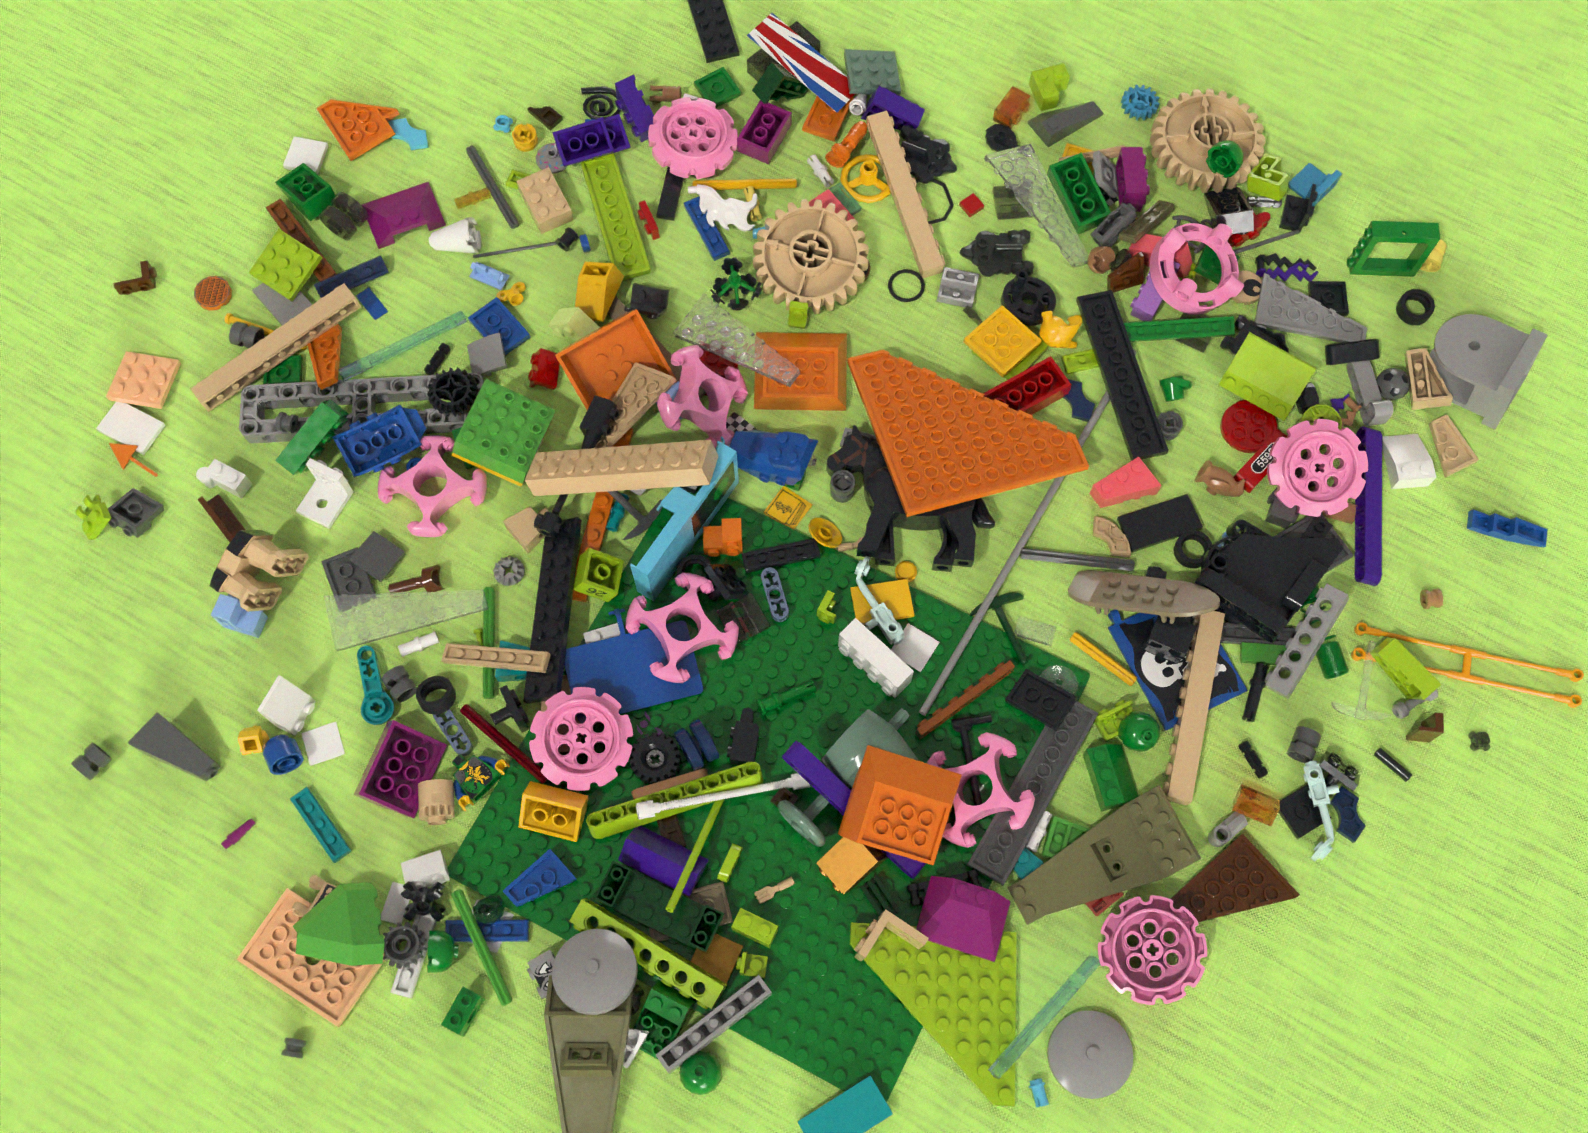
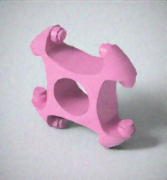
(687, 401)
(428, 467)
(689, 606)
(998, 801)

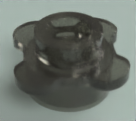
(1483, 737)

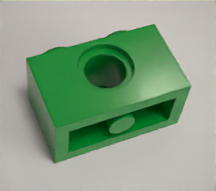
(463, 1011)

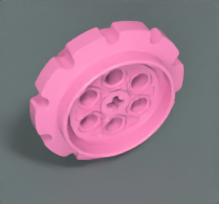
(692, 138)
(1347, 477)
(562, 711)
(1187, 946)

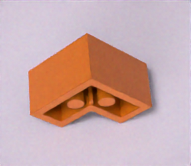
(724, 538)

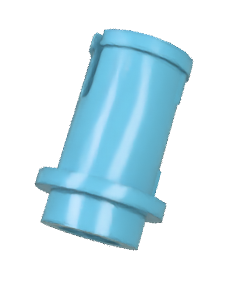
(1039, 1092)

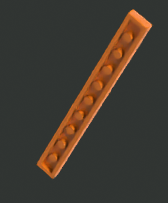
(599, 518)

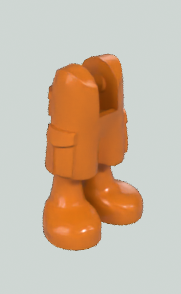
(841, 151)

